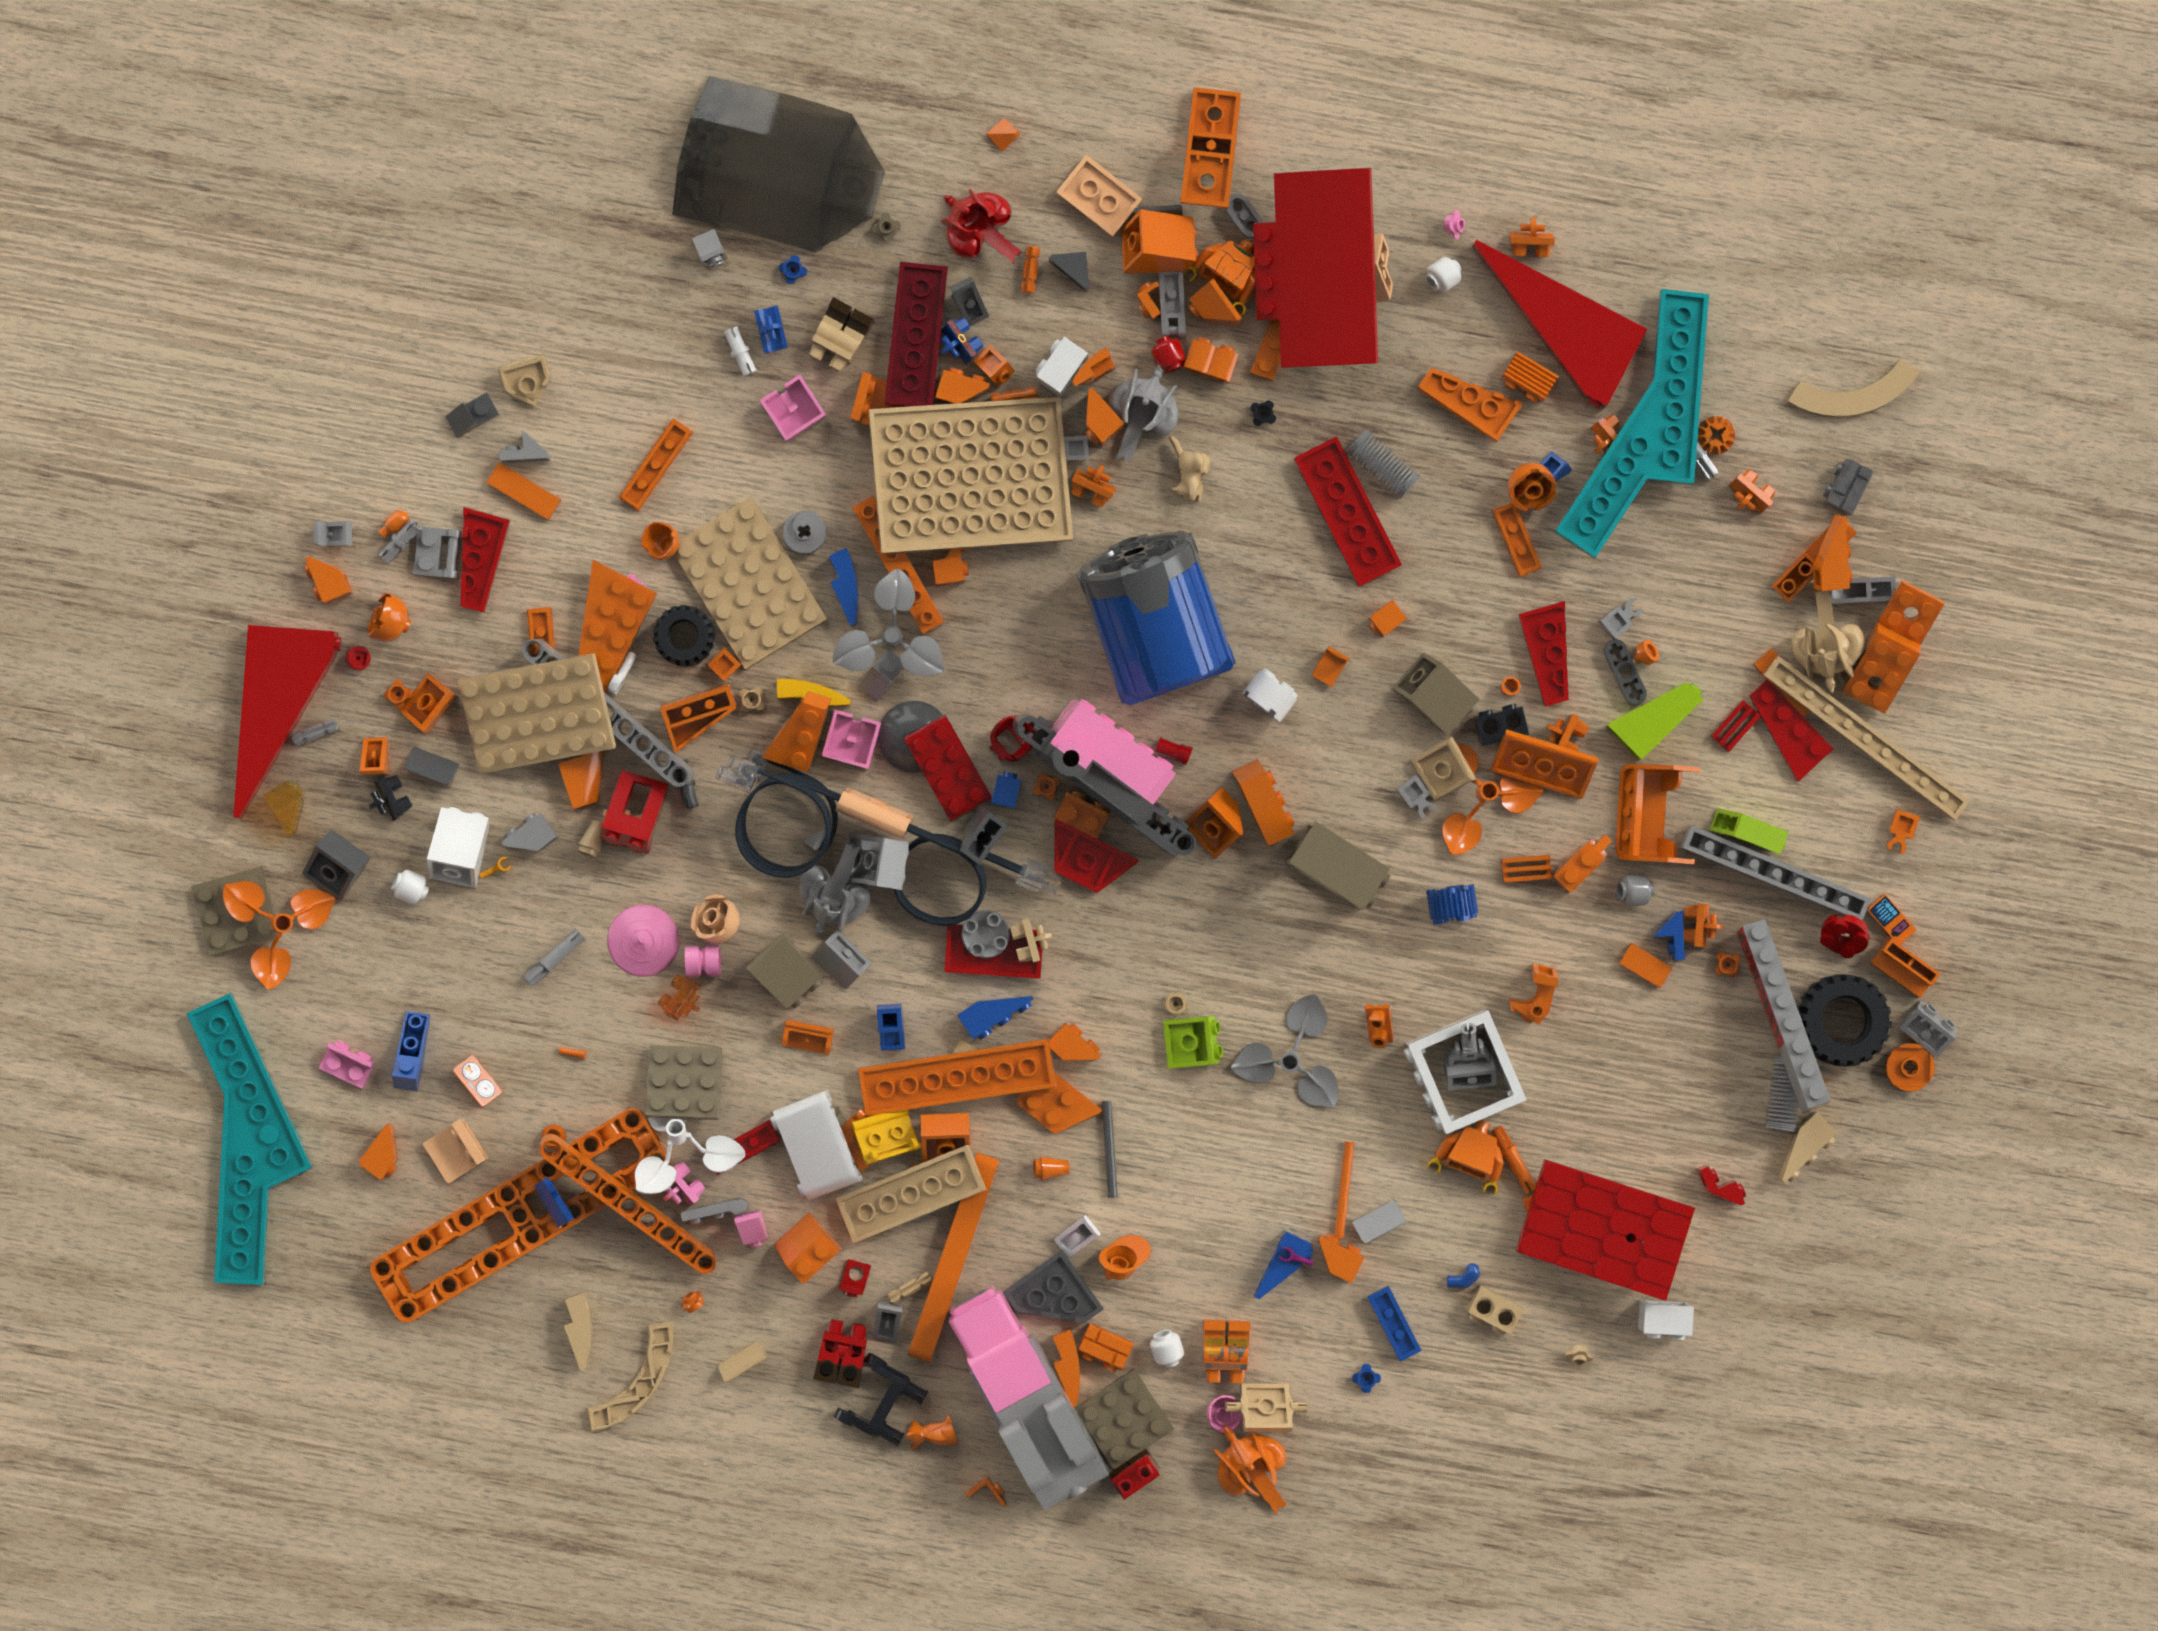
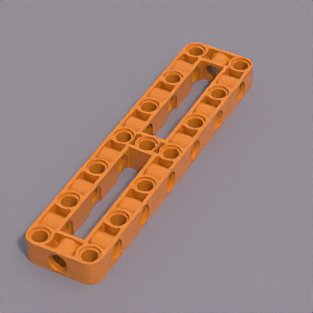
(397, 1288)

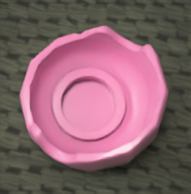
(1219, 1418)

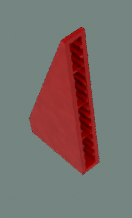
(1581, 334)
(279, 683)

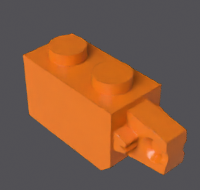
(1581, 864)

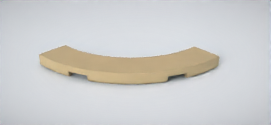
(1857, 401)
(645, 1384)

